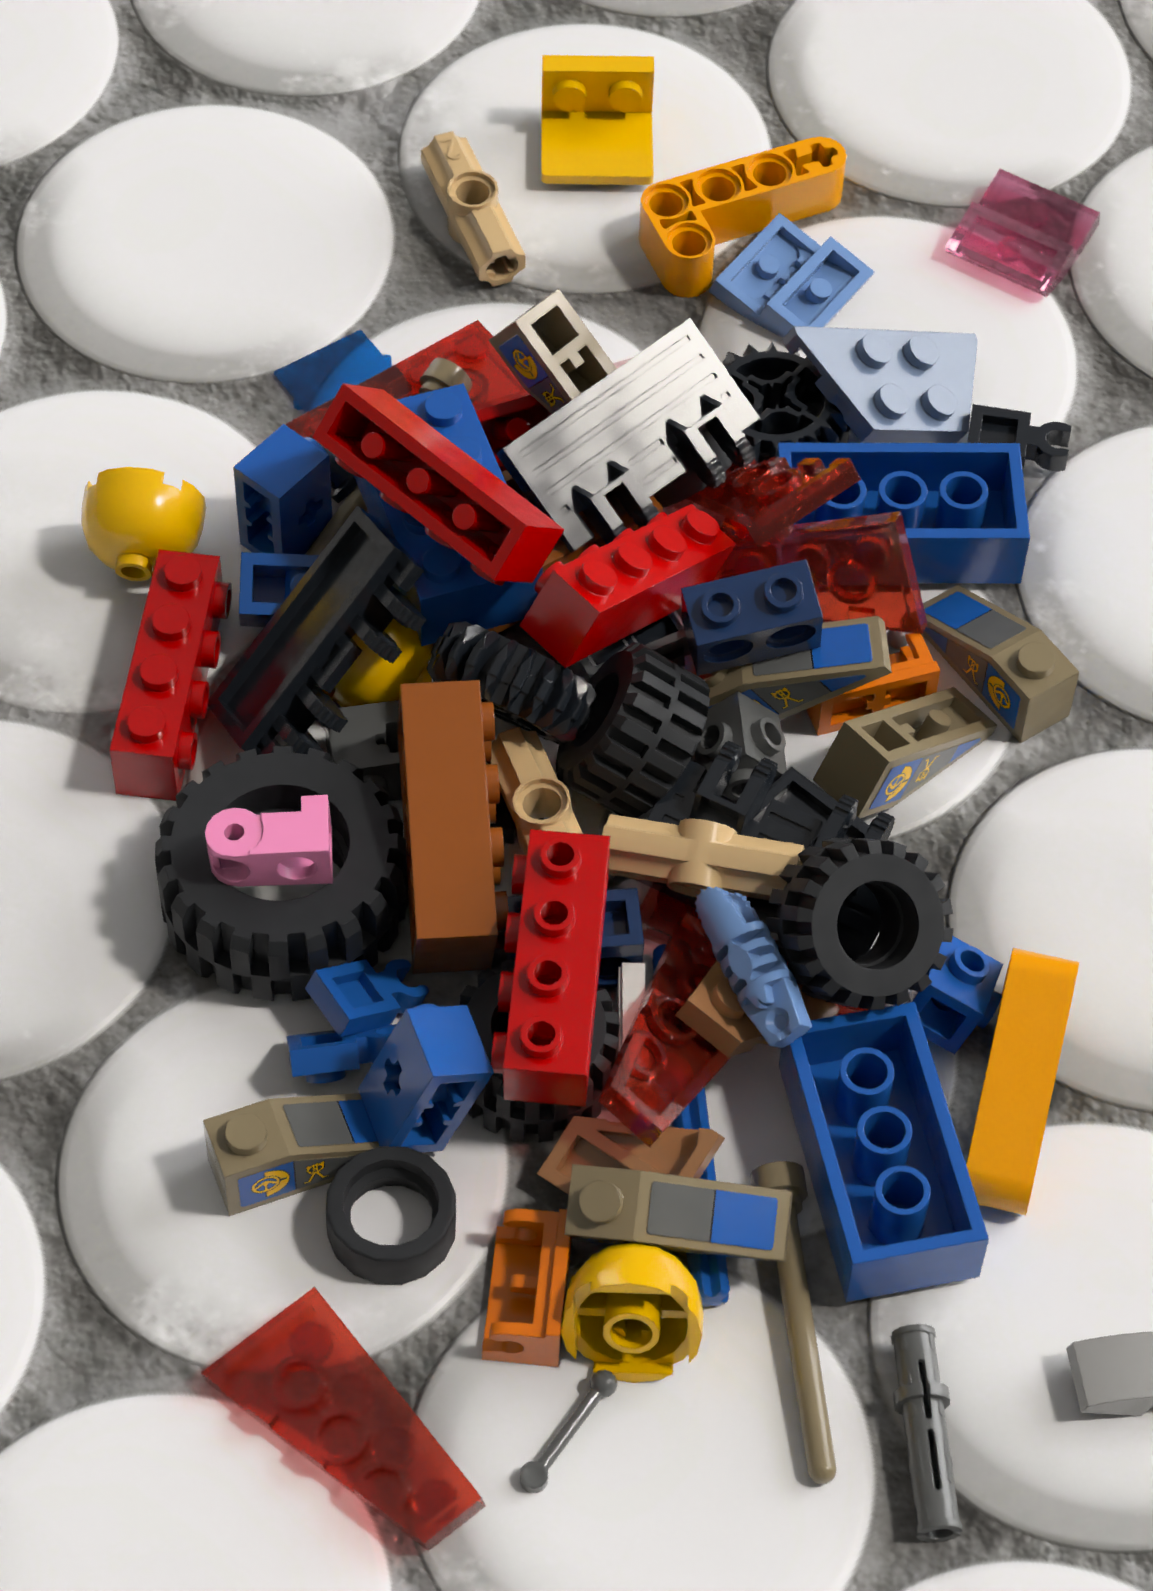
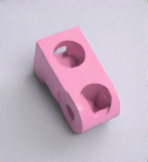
(272, 846)

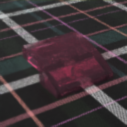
(1024, 233)

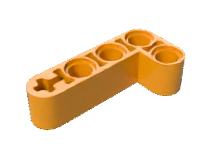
(731, 200)
(1020, 1079)

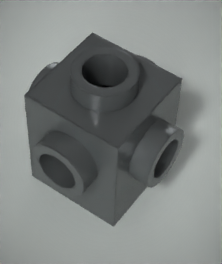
(748, 726)

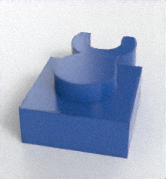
(359, 998)
(326, 1056)

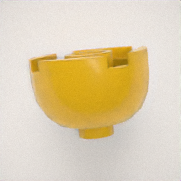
(135, 515)
(376, 679)
(633, 1312)

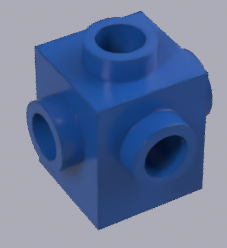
(959, 995)

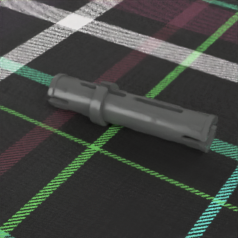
(922, 1403)

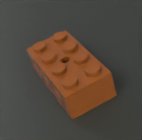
(446, 826)

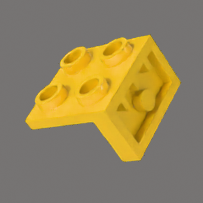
(597, 120)

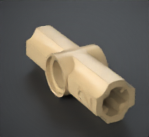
(473, 209)
(531, 786)
(698, 856)

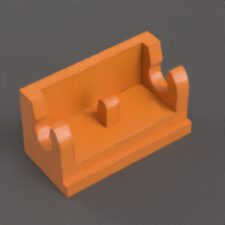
(912, 677)
(528, 1288)

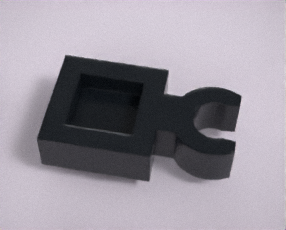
(1013, 426)

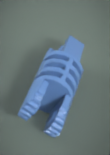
(753, 966)

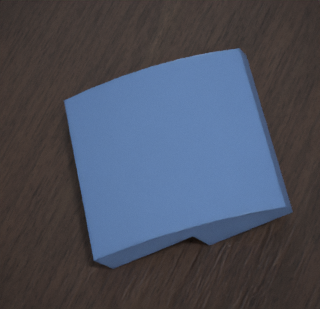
(790, 279)

